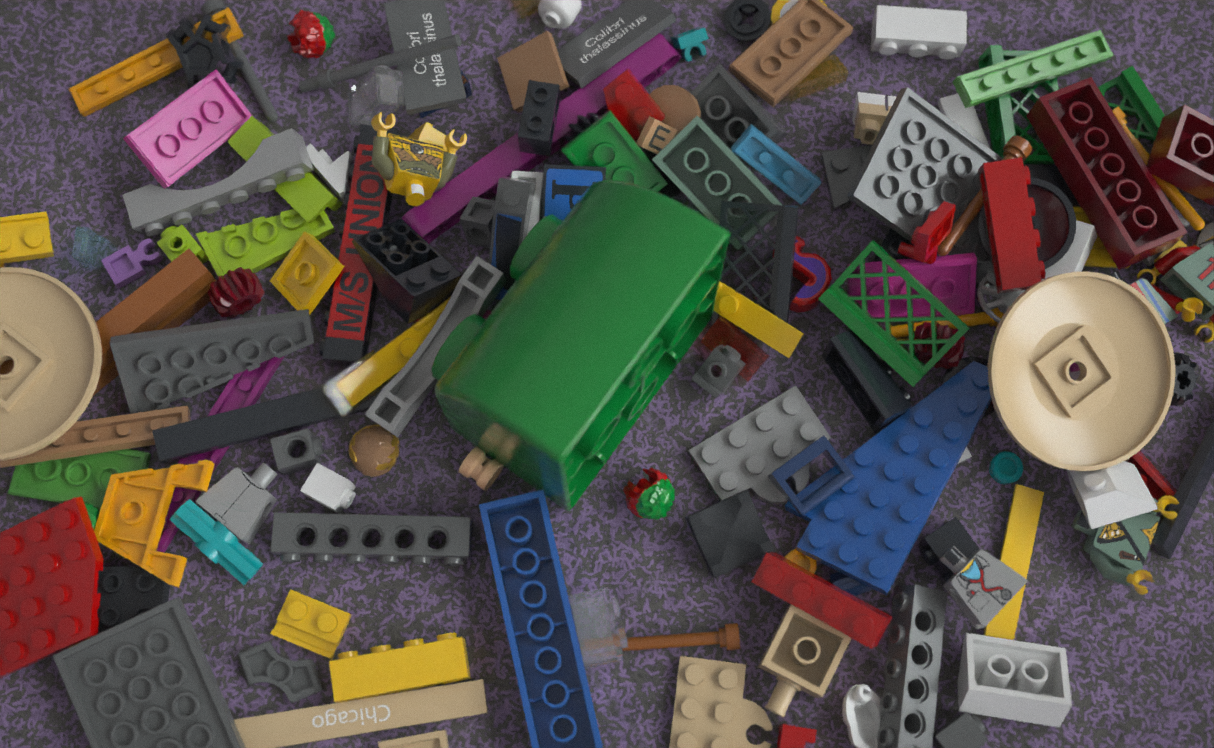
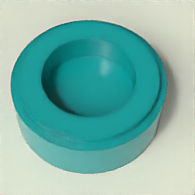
(1006, 468)

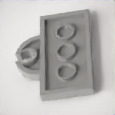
(757, 446)

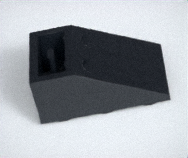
(406, 269)

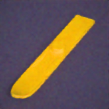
(756, 320)
(388, 359)
(1017, 554)

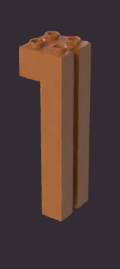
(158, 304)

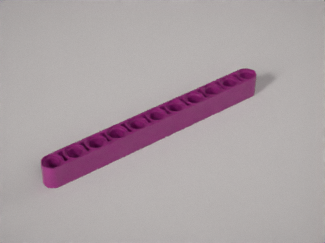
(482, 178)

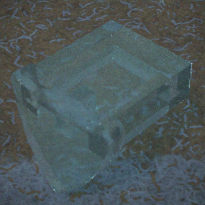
(91, 248)

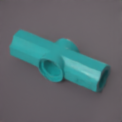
(216, 541)

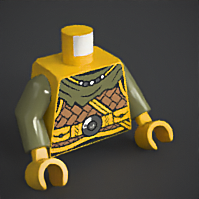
(412, 165)

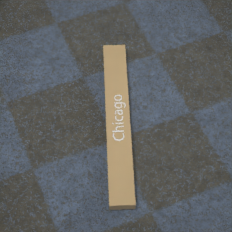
(364, 715)

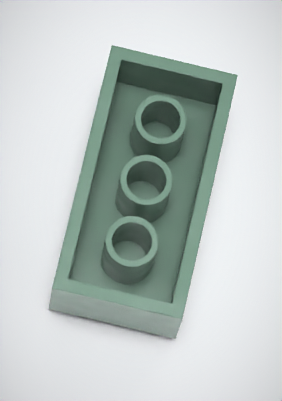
(711, 173)

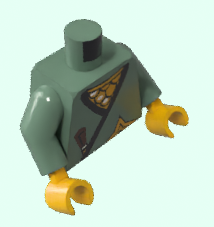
(1122, 546)

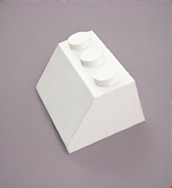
(1013, 680)

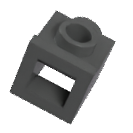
(710, 379)

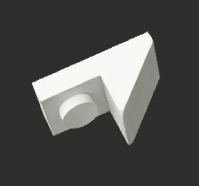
(334, 173)

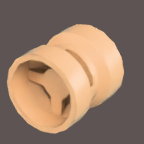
(481, 468)

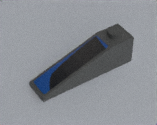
(509, 225)

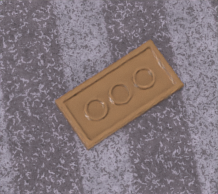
(790, 50)

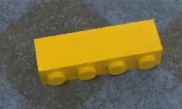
(399, 669)

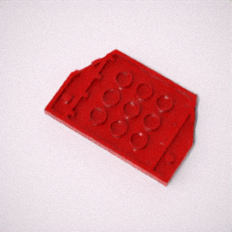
(48, 585)

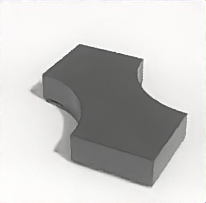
(295, 678)

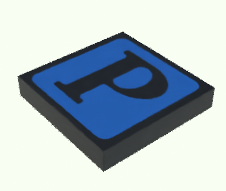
(565, 185)

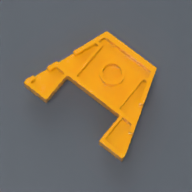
(137, 510)

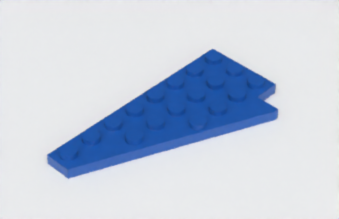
(897, 482)

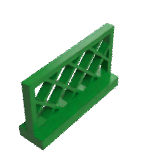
(1140, 103)
(1000, 111)
(878, 336)

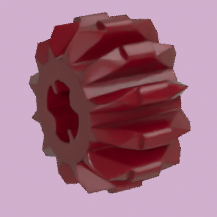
(235, 292)
(924, 351)

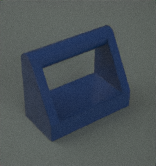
(819, 446)

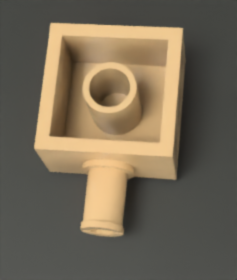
(801, 657)

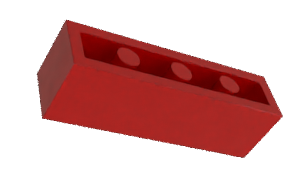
(1011, 225)
(822, 599)

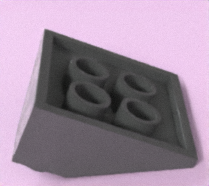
(731, 109)

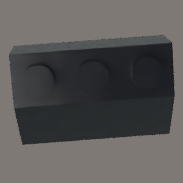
(866, 380)

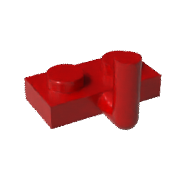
(930, 235)

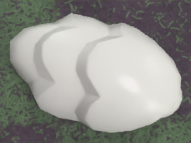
(862, 716)

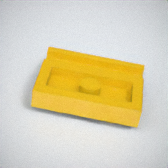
(25, 237)
(311, 624)

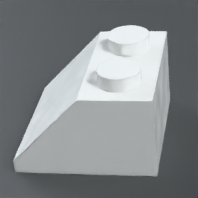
(1111, 494)

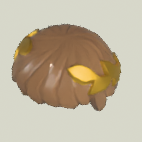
(374, 450)

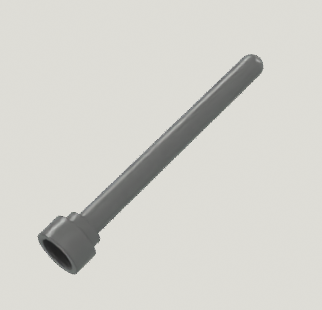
(214, 6)

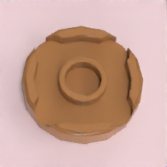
(677, 105)

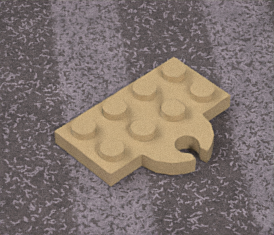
(712, 707)

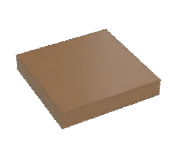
(531, 61)

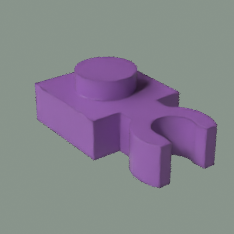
(127, 265)

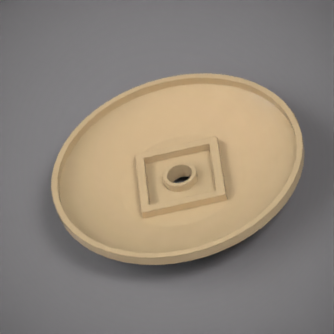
(54, 359)
(1122, 364)

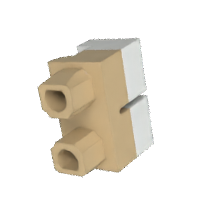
(870, 115)

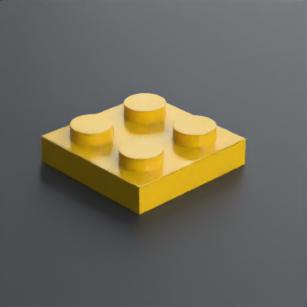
(306, 273)

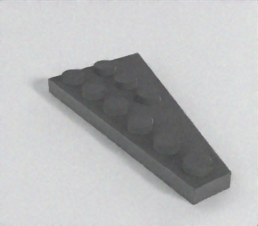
(194, 358)

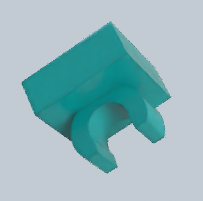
(690, 39)

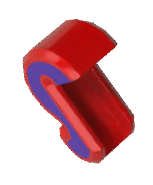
(813, 273)

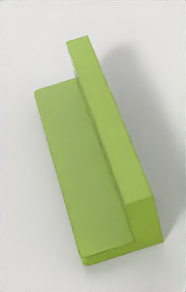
(308, 195)

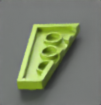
(260, 241)

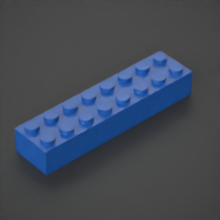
(539, 623)

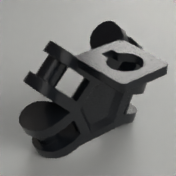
(201, 55)

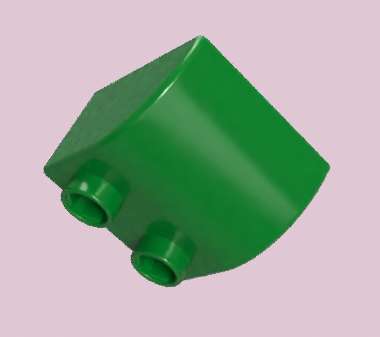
(582, 335)

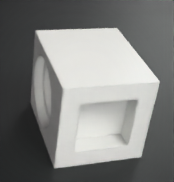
(329, 489)

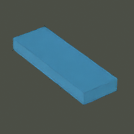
(776, 164)

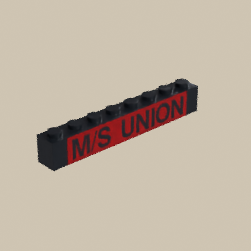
(354, 290)

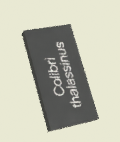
(613, 39)
(433, 79)

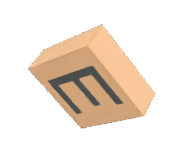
(655, 135)

